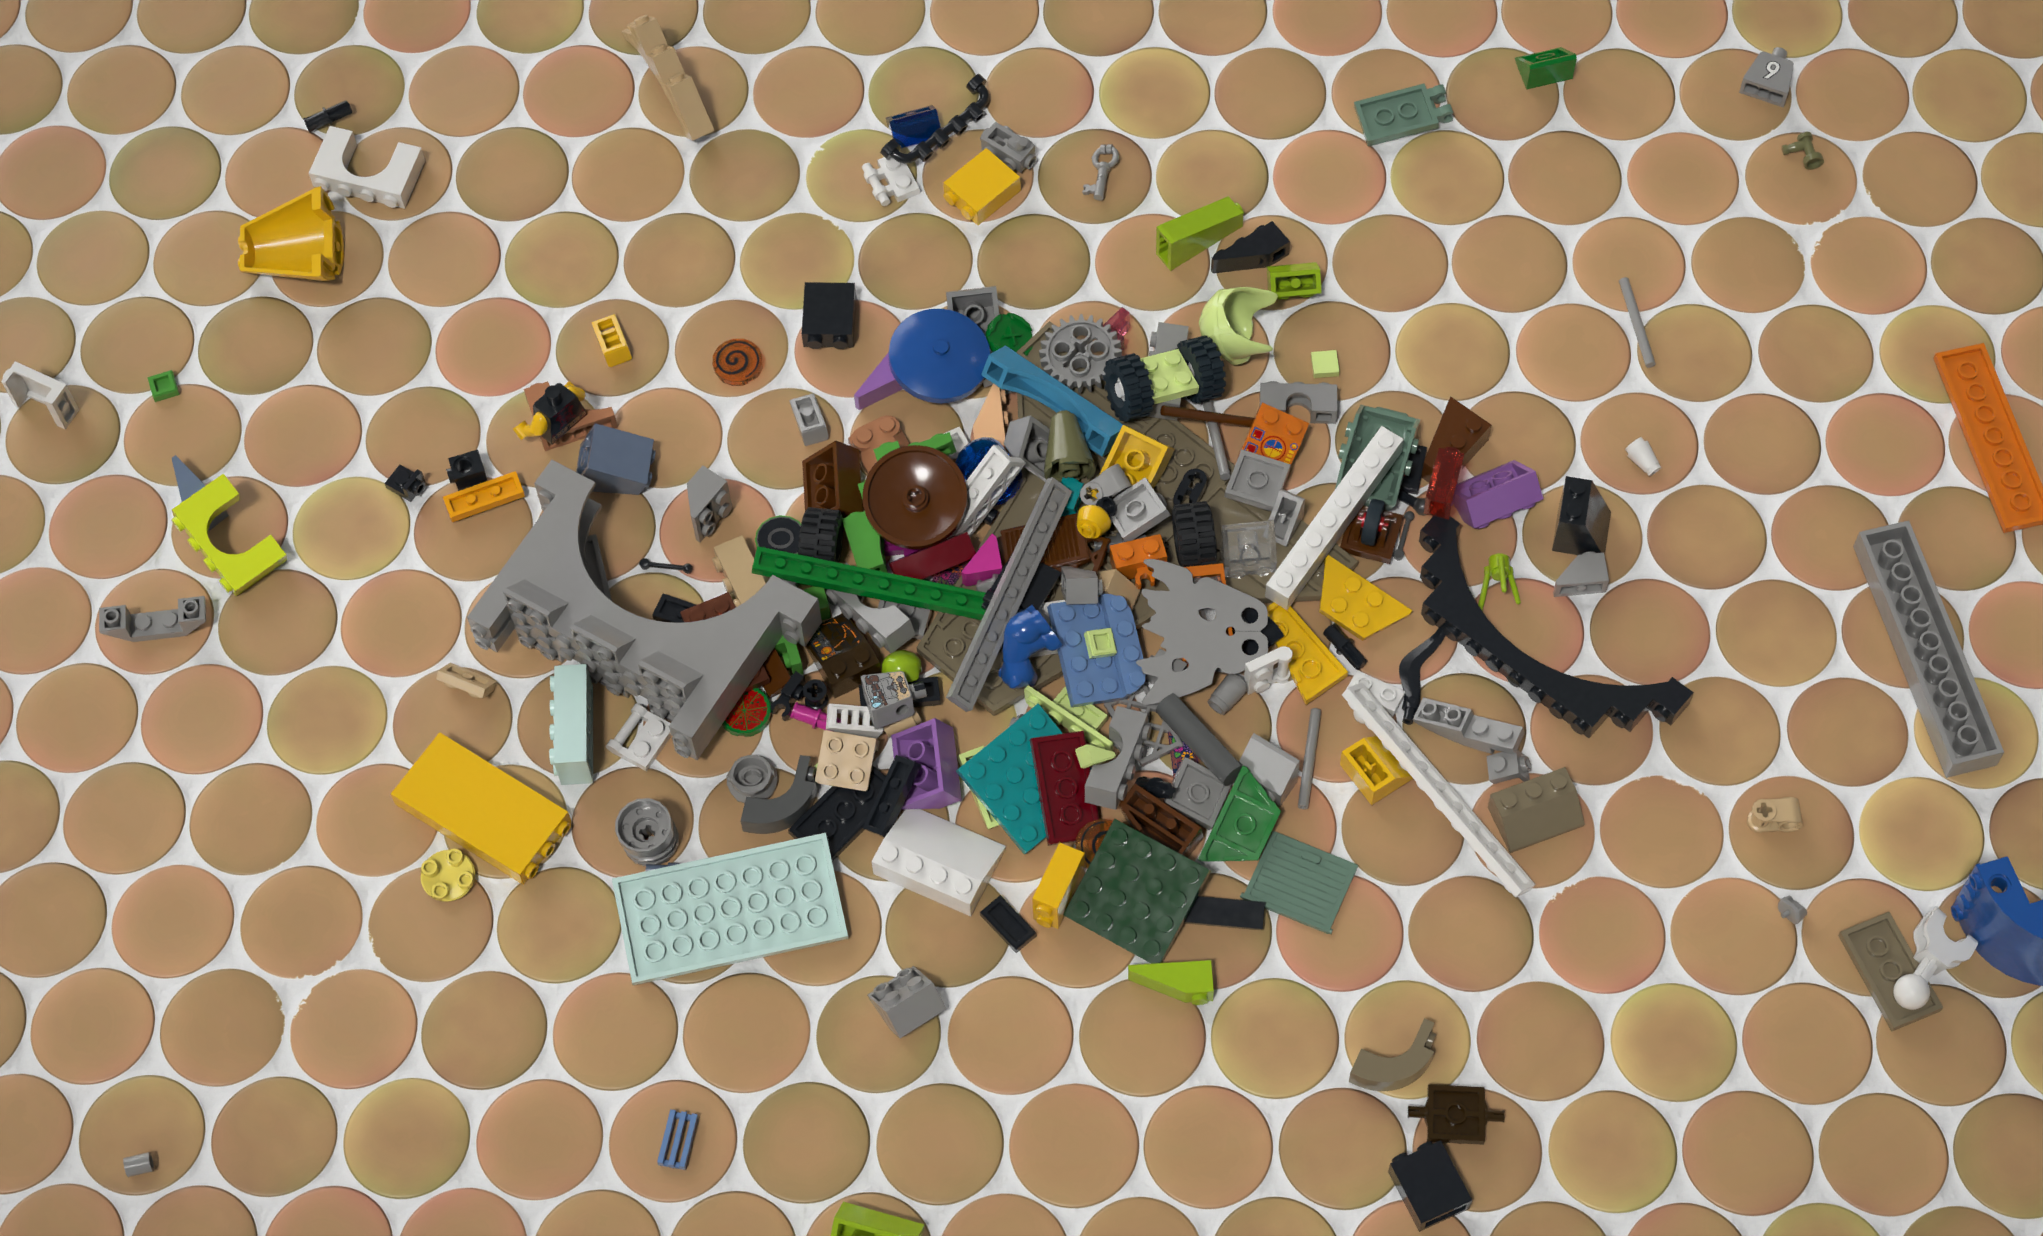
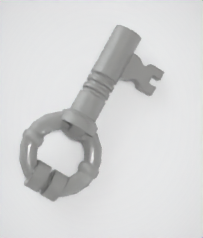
(1103, 168)

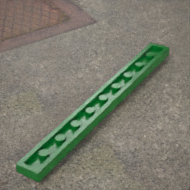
(869, 583)

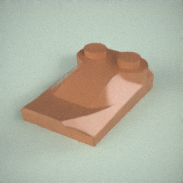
(873, 435)

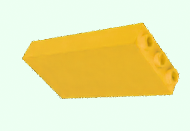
(482, 808)

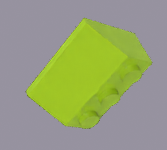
(861, 1221)

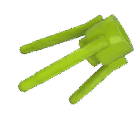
(1500, 570)

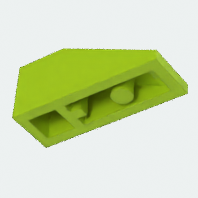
(1180, 980)

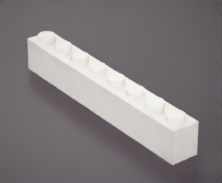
(1334, 518)

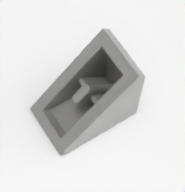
(1286, 515)

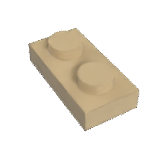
(466, 680)

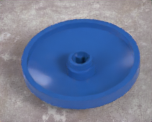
(938, 355)

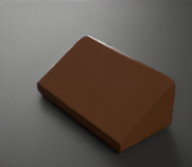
(777, 674)

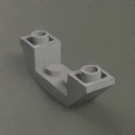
(179, 622)

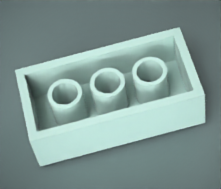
(572, 724)

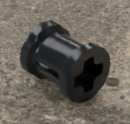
(821, 691)

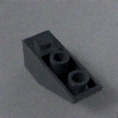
(1257, 250)

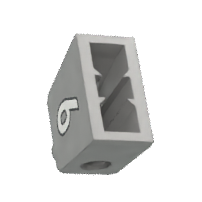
(1769, 77)

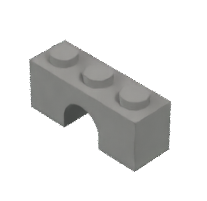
(1317, 398)

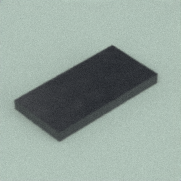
(839, 815)

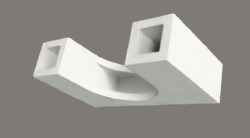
(390, 186)

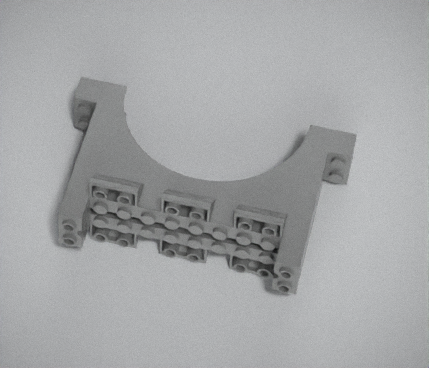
(683, 669)

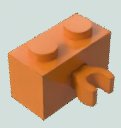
(1130, 557)

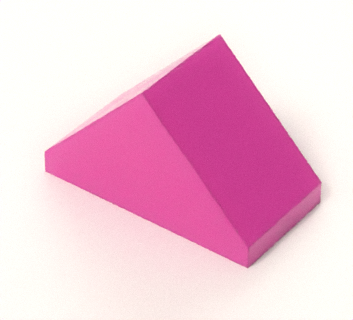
(983, 564)

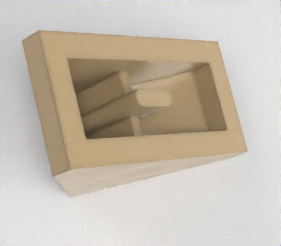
(1118, 584)

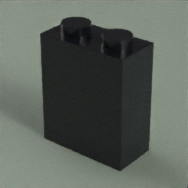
(828, 315)
(1429, 1185)

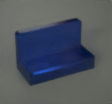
(913, 126)

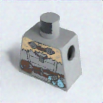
(890, 697)

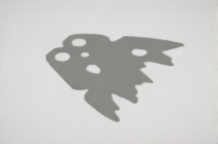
(1194, 638)

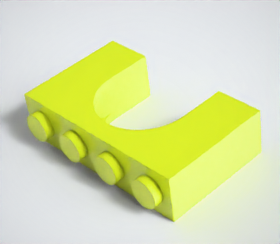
(236, 570)

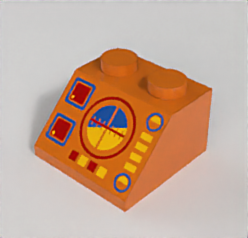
(1275, 434)

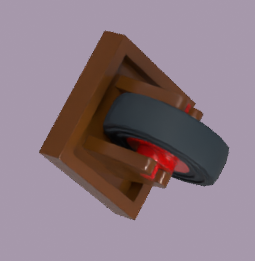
(1373, 533)

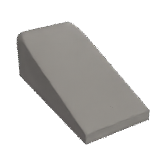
(809, 419)

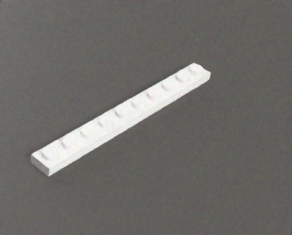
(1438, 790)

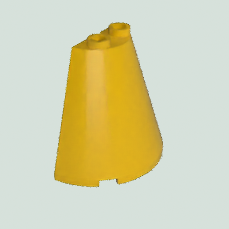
(294, 240)

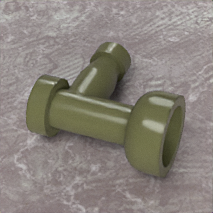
(1812, 159)

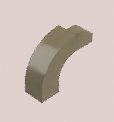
(1397, 1072)

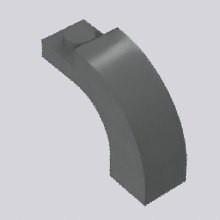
(780, 813)

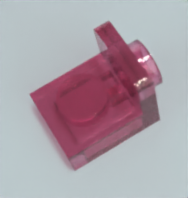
(1120, 323)

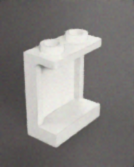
(25, 382)

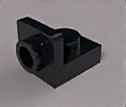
(406, 483)

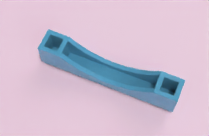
(1016, 374)

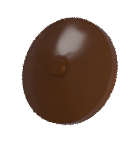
(915, 497)

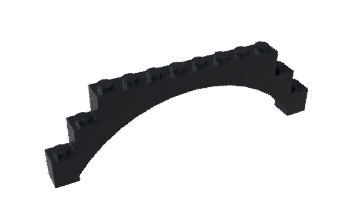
(1575, 700)

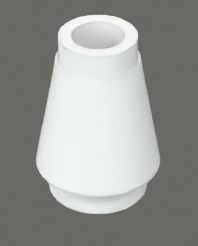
(1643, 456)

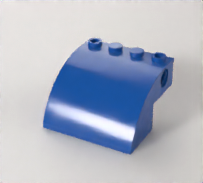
(2002, 923)

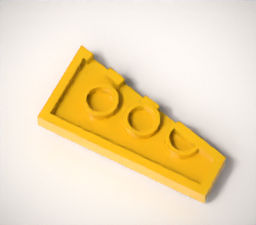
(1312, 664)

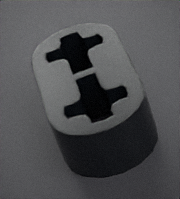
(1184, 488)

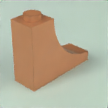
(581, 429)

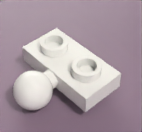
(1385, 694)

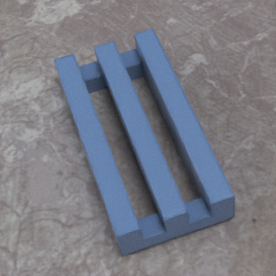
(682, 1117)

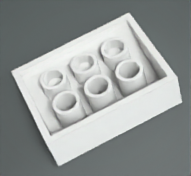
(937, 859)

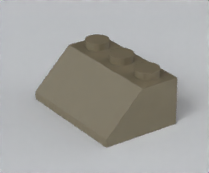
(1536, 810)

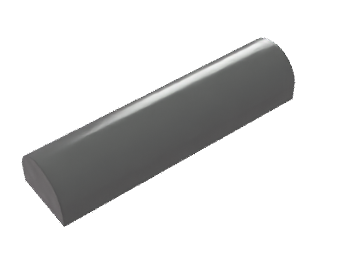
(1199, 739)

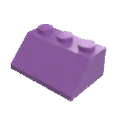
(1497, 494)
(934, 749)

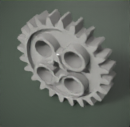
(1079, 352)

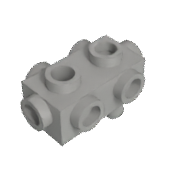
(1009, 147)

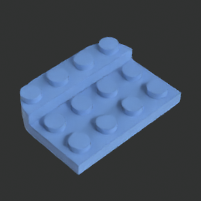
(1098, 678)

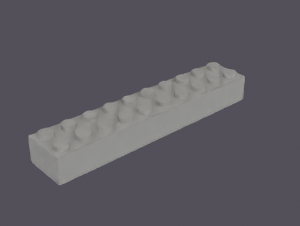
(1928, 649)

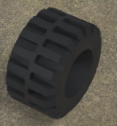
(821, 534)
(1194, 534)

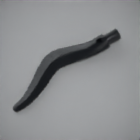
(1410, 673)

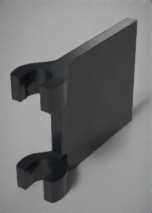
(1038, 590)

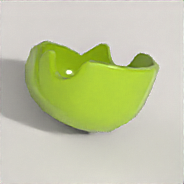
(903, 661)

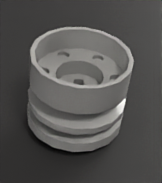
(638, 822)

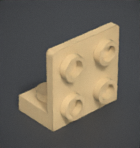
(846, 760)

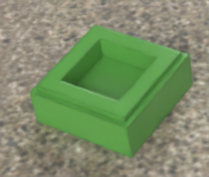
(163, 386)

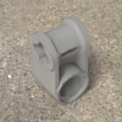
(1108, 483)

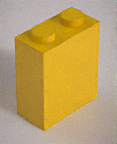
(981, 186)
(1058, 886)

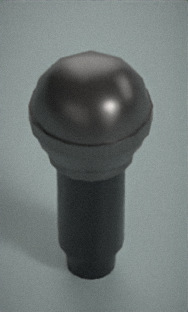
(1417, 503)

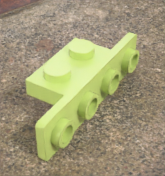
(1075, 719)

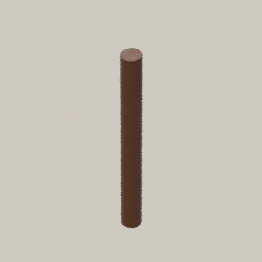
(1206, 416)

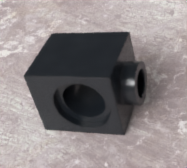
(466, 461)

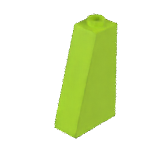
(1196, 231)

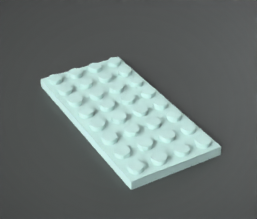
(729, 908)

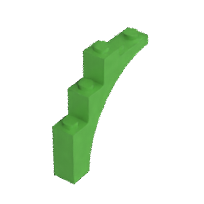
(865, 543)

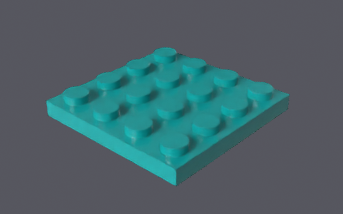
(1006, 779)

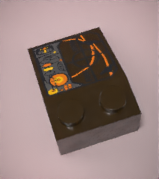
(842, 655)

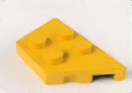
(1357, 602)

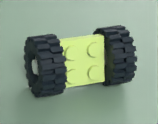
(1187, 371)

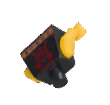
(554, 413)

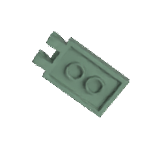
(1402, 113)

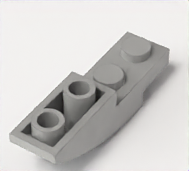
(1467, 729)

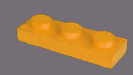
(483, 496)

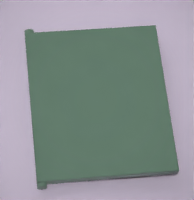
(1300, 882)

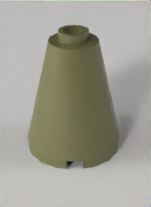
(1067, 449)

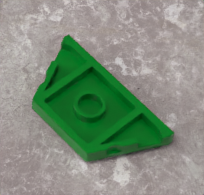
(1242, 823)

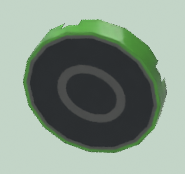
(779, 534)

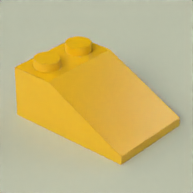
(1138, 456)

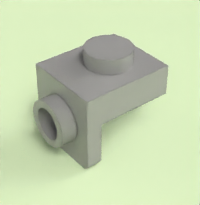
(1507, 766)

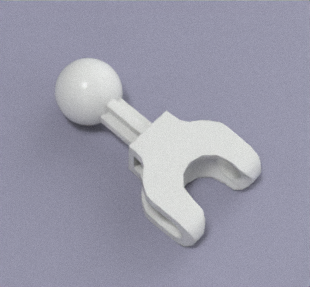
(1935, 954)

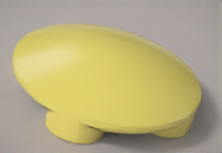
(447, 875)

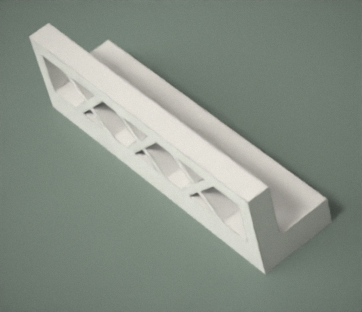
(987, 486)

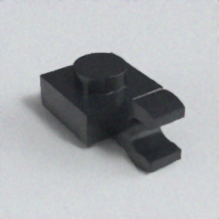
(789, 695)

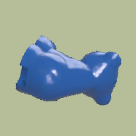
(1024, 636)

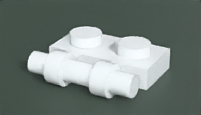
(898, 177)

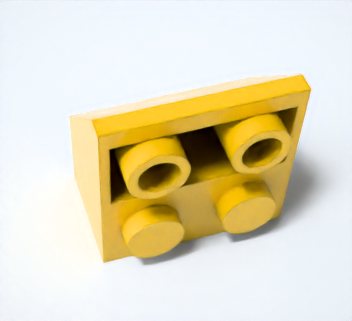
(1373, 769)

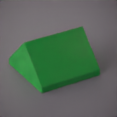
(1546, 67)

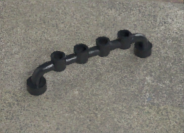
(940, 136)

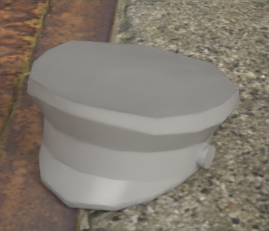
(752, 778)

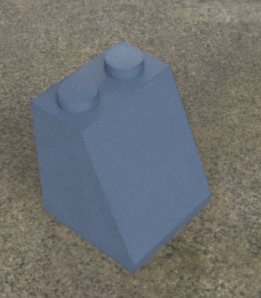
(616, 460)

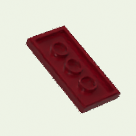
(1062, 786)

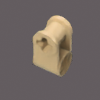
(1775, 815)

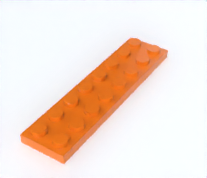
(1992, 436)

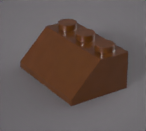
(833, 479)

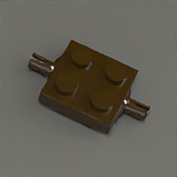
(1456, 1114)

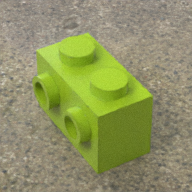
(1294, 280)

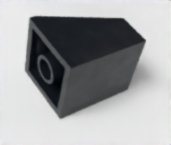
(1581, 519)

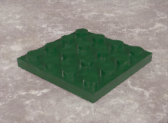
(1137, 892)

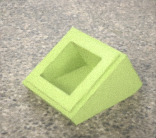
(1091, 755)

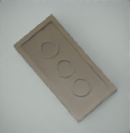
(1881, 959)

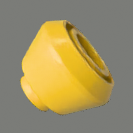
(1092, 521)

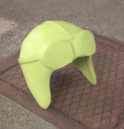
(1230, 324)

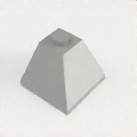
(1028, 440)

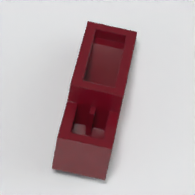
(935, 558)

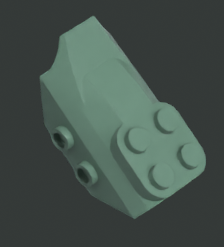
(1360, 433)

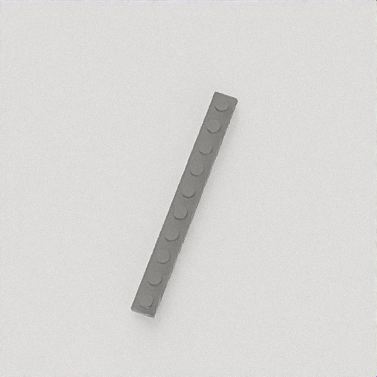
(1008, 594)

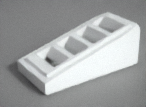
(853, 728)

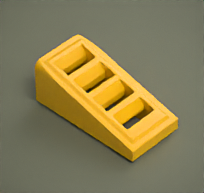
(615, 353)

